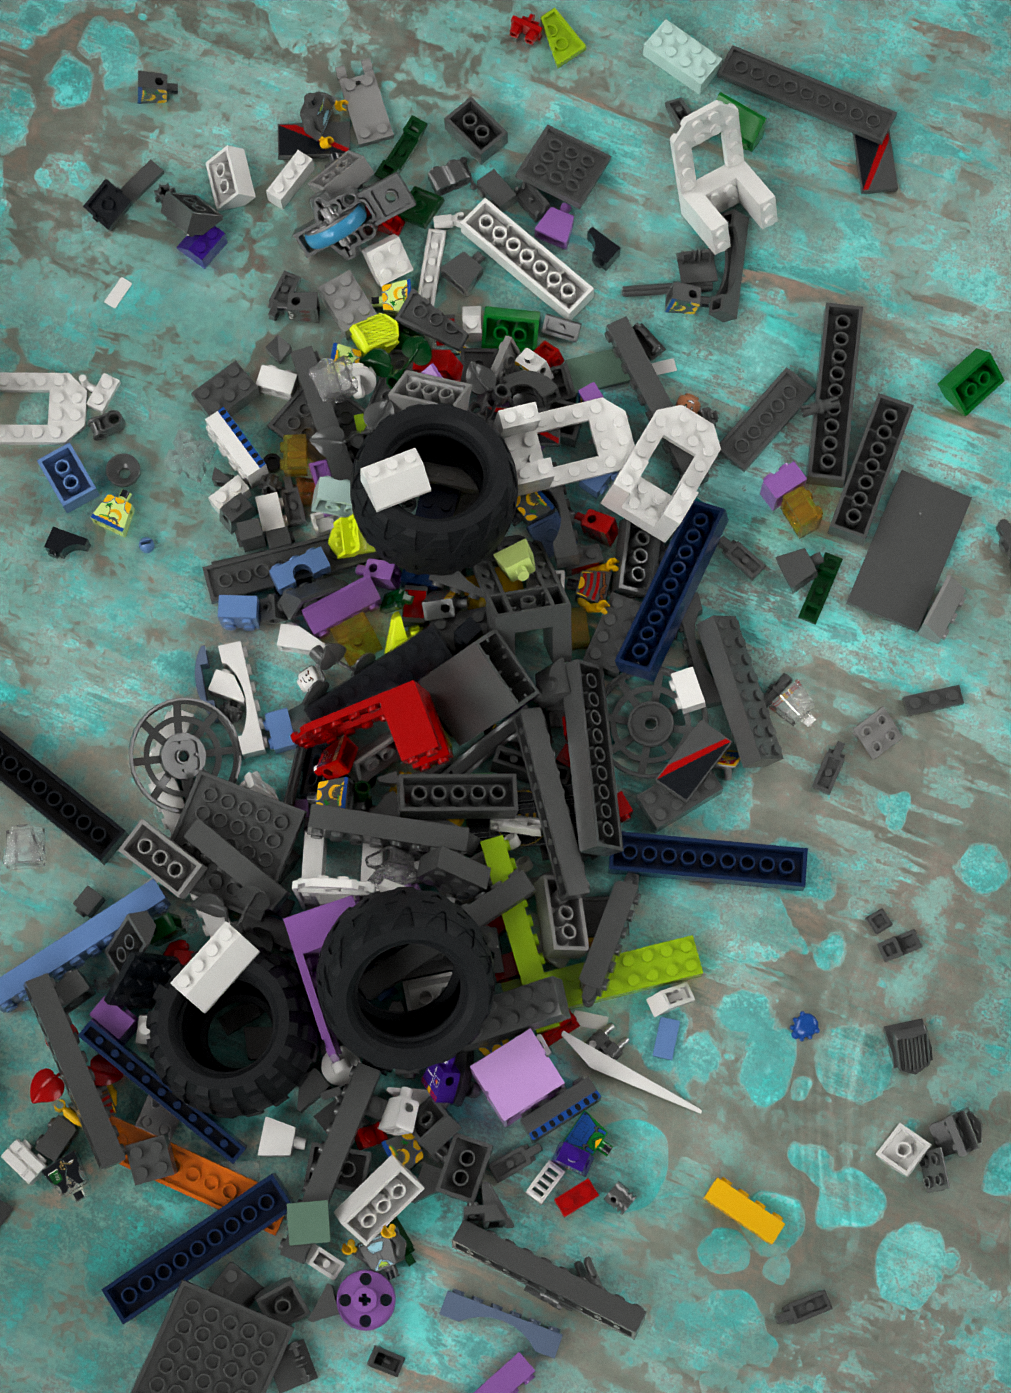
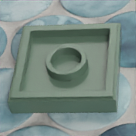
(308, 1222)

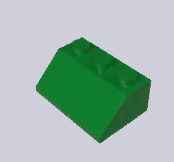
(751, 123)
(516, 323)
(971, 381)

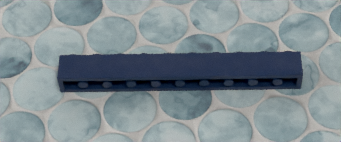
(147, 1079)

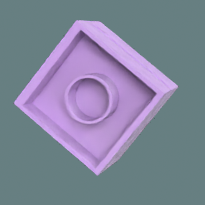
(517, 1077)

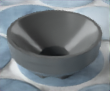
(119, 463)

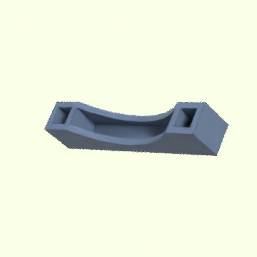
(461, 1308)

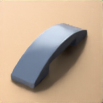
(202, 663)

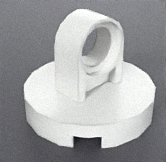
(366, 380)
(338, 1072)

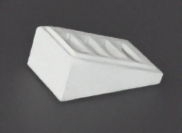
(540, 1199)

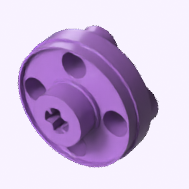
(356, 1309)

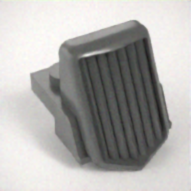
(909, 1046)
(958, 1133)
(490, 1211)

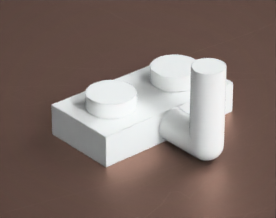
(102, 392)
(254, 782)

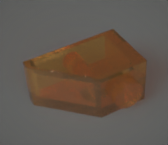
(306, 489)

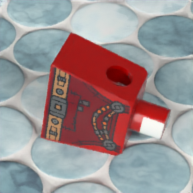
(598, 526)
(337, 759)

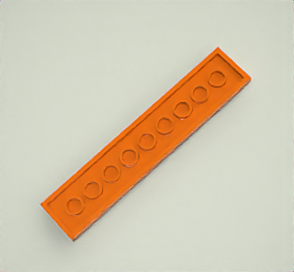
(196, 1175)

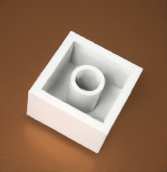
(387, 259)

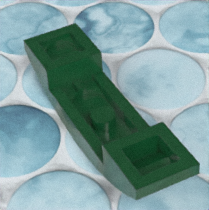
(403, 149)
(820, 588)

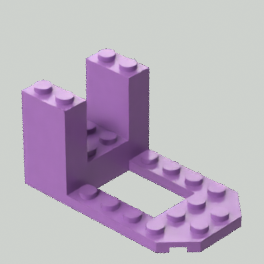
(307, 935)

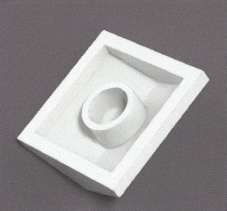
(903, 1150)

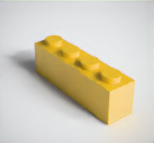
(744, 1211)

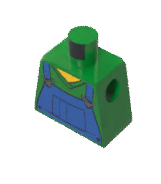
(588, 1135)

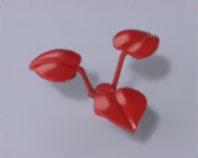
(49, 1088)

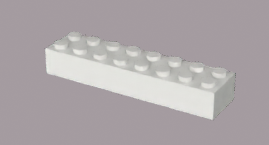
(527, 260)

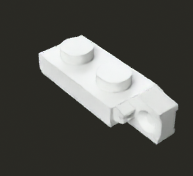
(519, 825)

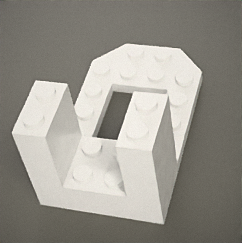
(726, 186)
(65, 414)
(534, 473)
(646, 503)
(317, 889)

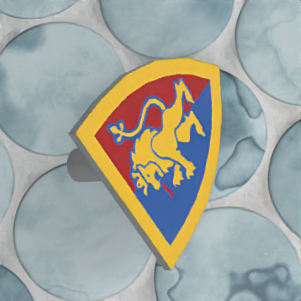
(727, 762)

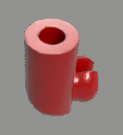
(176, 945)

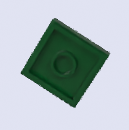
(425, 209)

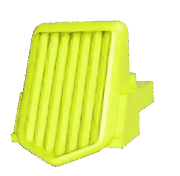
(376, 332)
(347, 539)
(397, 633)

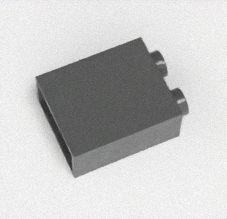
(478, 687)

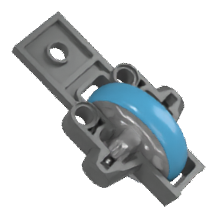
(350, 217)

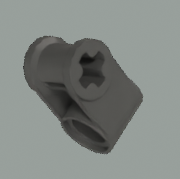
(105, 425)

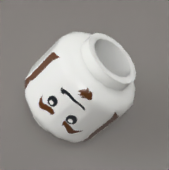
(308, 677)

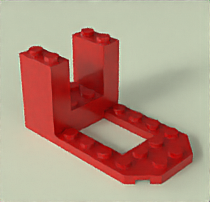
(409, 718)

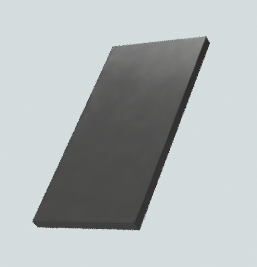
(909, 551)

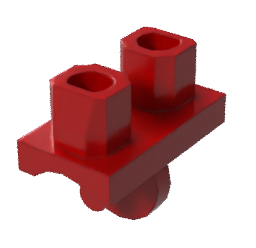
(527, 26)

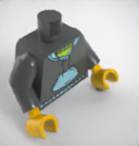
(316, 114)
(382, 1252)

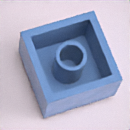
(239, 612)

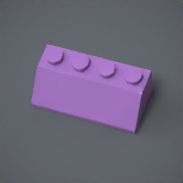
(341, 606)

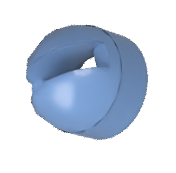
(146, 548)

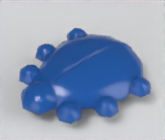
(804, 1026)

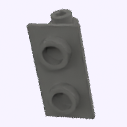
(649, 343)

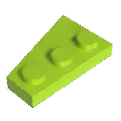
(561, 38)

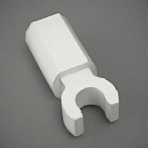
(448, 221)

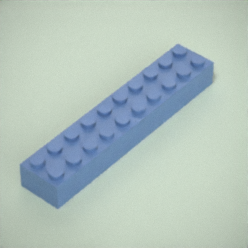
(80, 943)

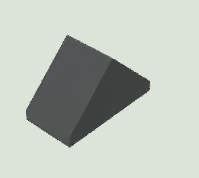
(326, 1305)
(385, 1361)

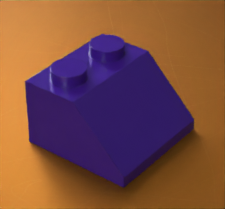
(204, 247)

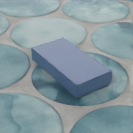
(666, 1038)

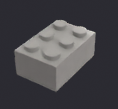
(345, 302)

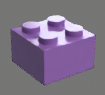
(781, 483)
(119, 1023)

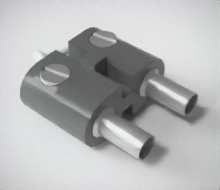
(601, 1042)

